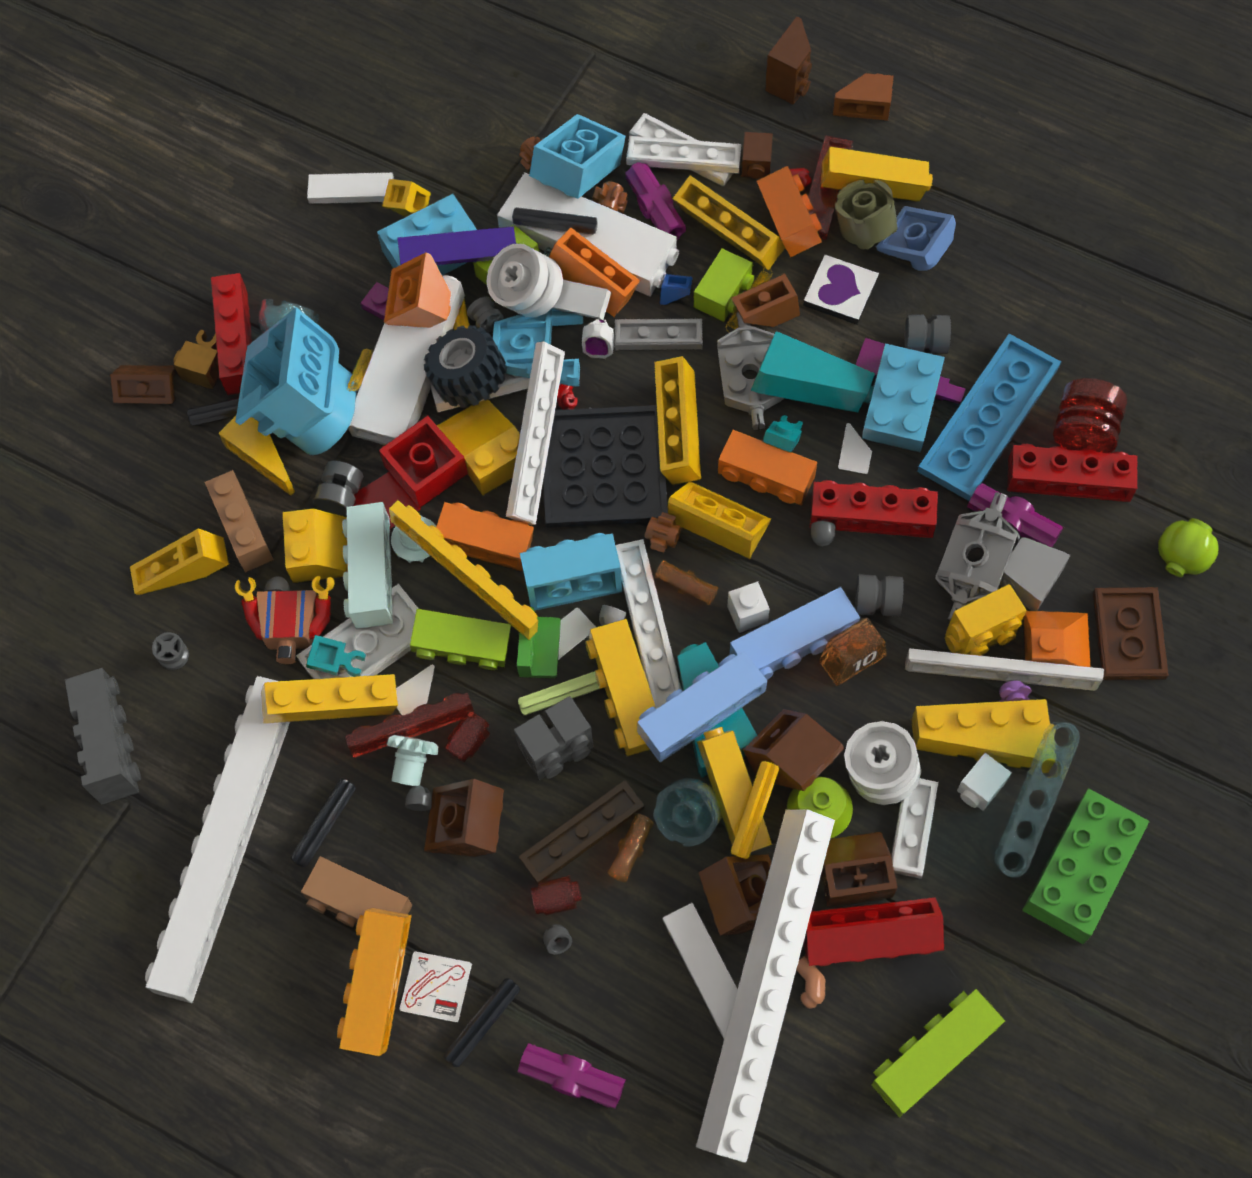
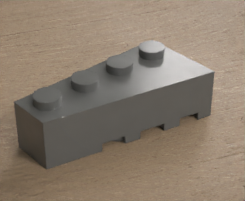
(102, 737)

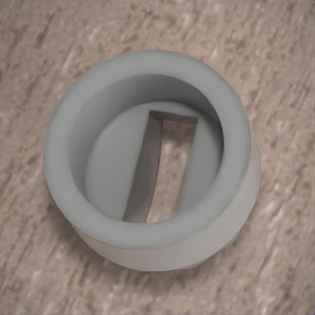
(610, 614)

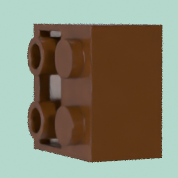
(796, 746)
(858, 870)

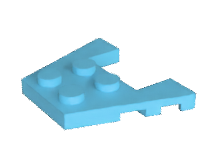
(518, 337)

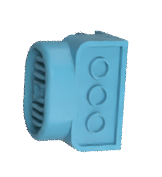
(299, 387)

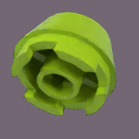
(827, 799)

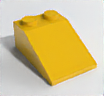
(486, 442)

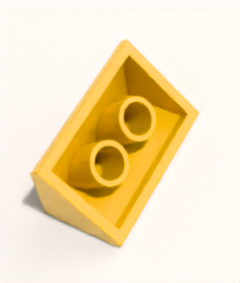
(718, 518)

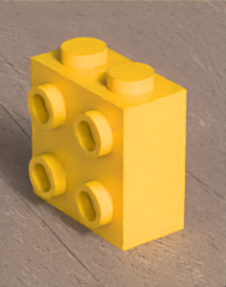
(985, 622)

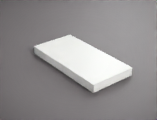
(380, 643)

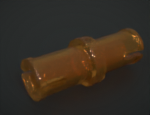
(686, 582)
(630, 847)

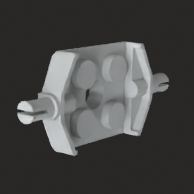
(740, 352)
(983, 529)

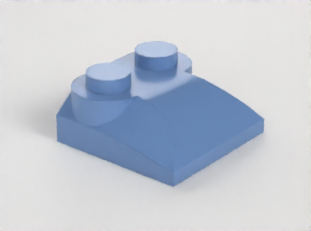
(920, 237)

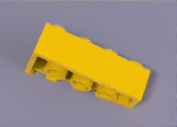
(1003, 730)

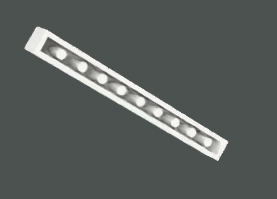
(217, 852)
(765, 985)

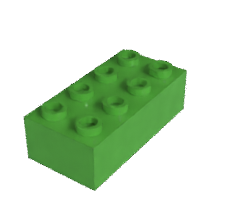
(1086, 866)

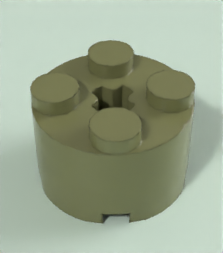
(866, 213)

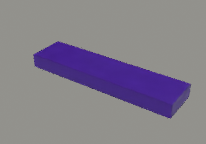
(457, 246)

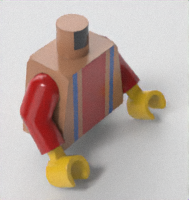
(287, 617)

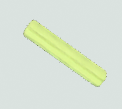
(554, 694)

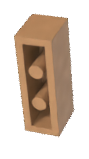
(239, 521)
(348, 893)

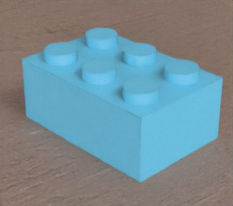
(577, 156)
(437, 218)
(903, 397)
(571, 571)

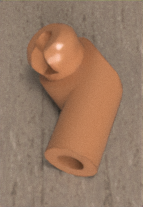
(815, 984)

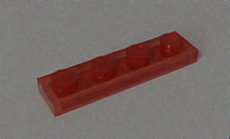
(824, 198)
(421, 720)

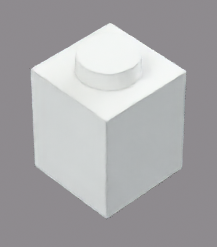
(748, 607)
(983, 782)

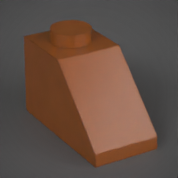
(865, 97)
(768, 303)

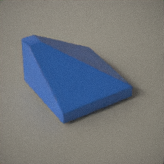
(674, 288)

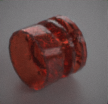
(1090, 415)

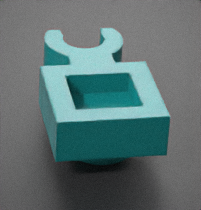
(783, 434)
(329, 656)

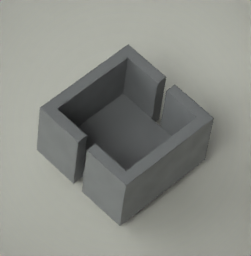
(550, 748)

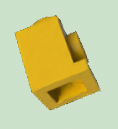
(405, 197)

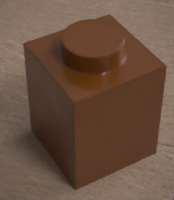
(756, 154)

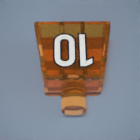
(856, 648)

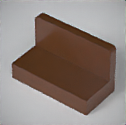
(143, 384)

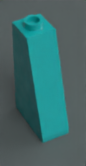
(812, 376)
(690, 664)

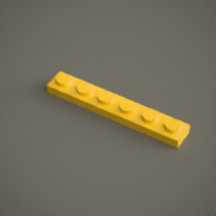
(472, 576)

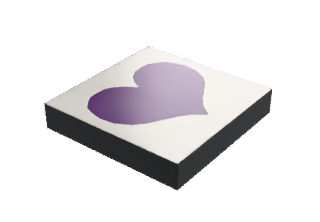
(841, 289)

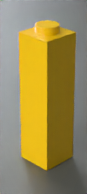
(905, 177)
(729, 781)

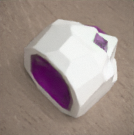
(598, 339)

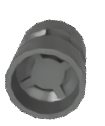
(928, 333)
(338, 488)
(879, 595)

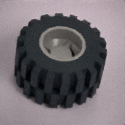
(465, 366)

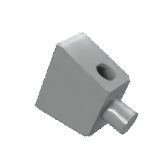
(1033, 571)

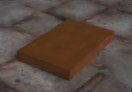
(1130, 633)

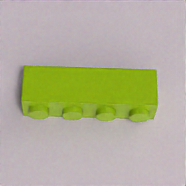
(937, 1052)

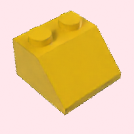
(313, 545)

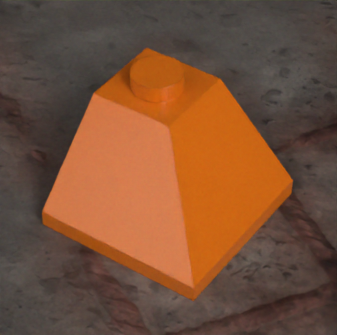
(417, 294)
(1057, 637)

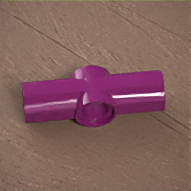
(654, 200)
(1019, 515)
(571, 1076)

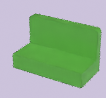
(540, 654)

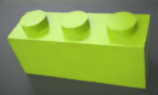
(460, 639)

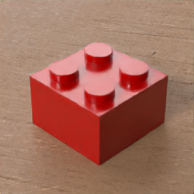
(423, 461)

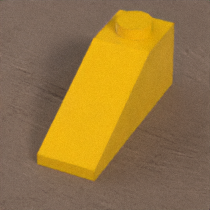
(256, 451)
(180, 562)

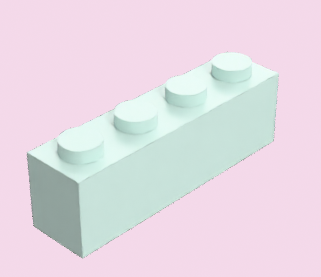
(368, 565)

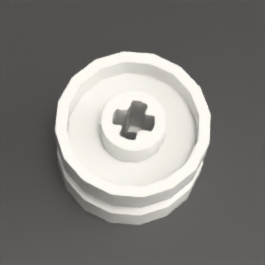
(524, 280)
(882, 762)

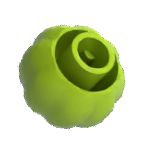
(1188, 547)

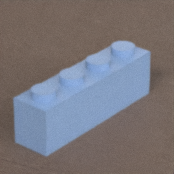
(797, 633)
(701, 706)

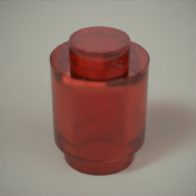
(467, 737)
(556, 896)

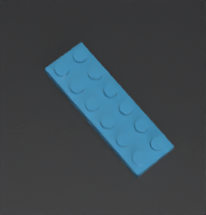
(989, 417)

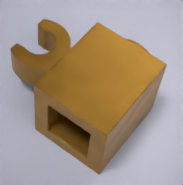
(198, 361)

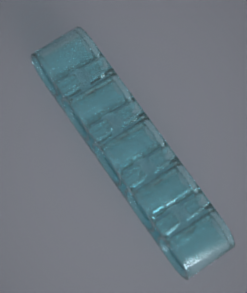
(1037, 816)

